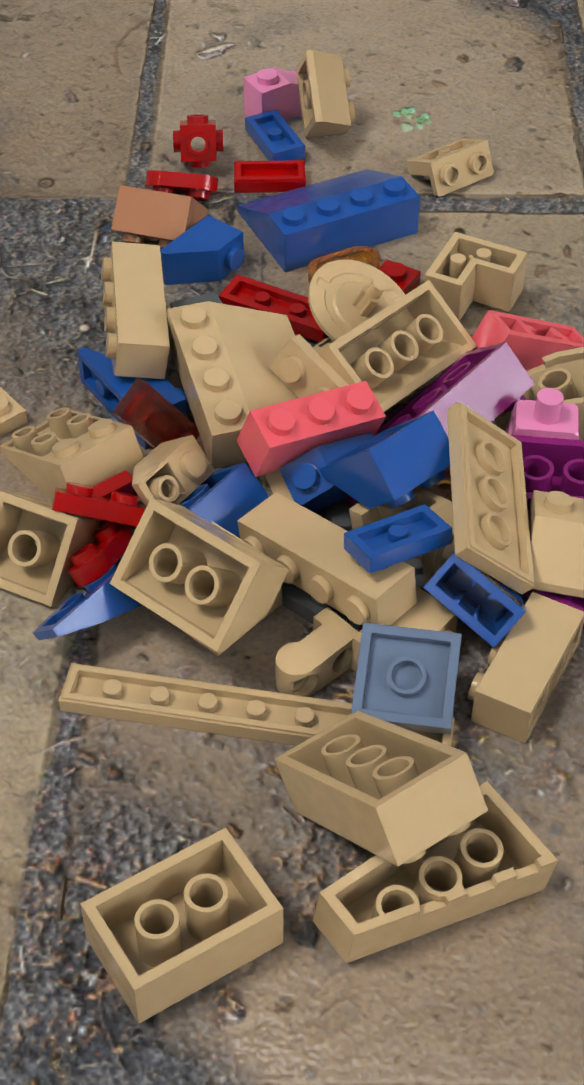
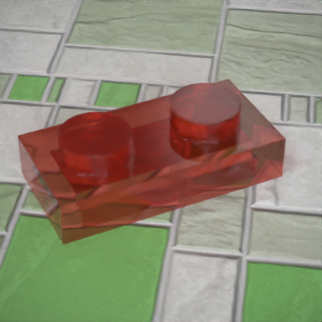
(153, 415)

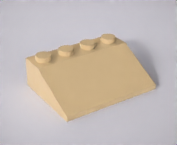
(225, 369)

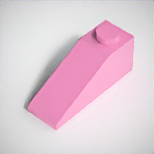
(271, 91)

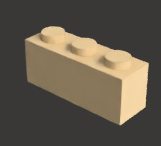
(526, 668)

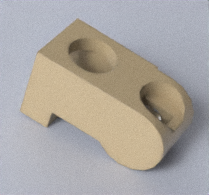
(317, 658)

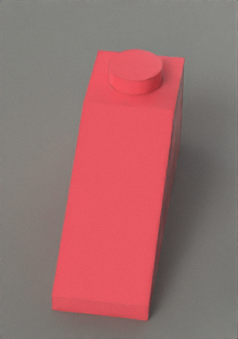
(527, 337)

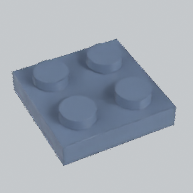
(407, 676)

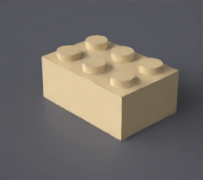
(182, 924)

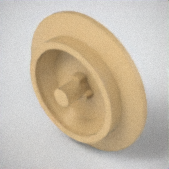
(348, 294)

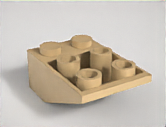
(72, 449)

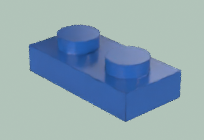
(274, 136)
(397, 538)

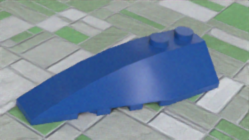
(220, 499)

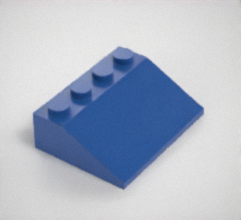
(333, 216)

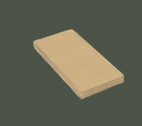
(489, 499)

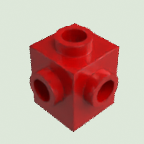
(198, 126)

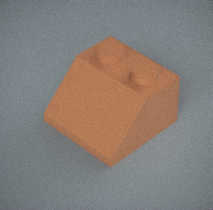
(154, 215)

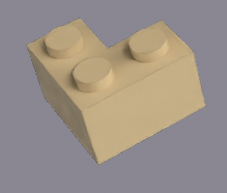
(477, 272)

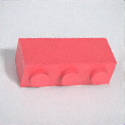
(292, 428)

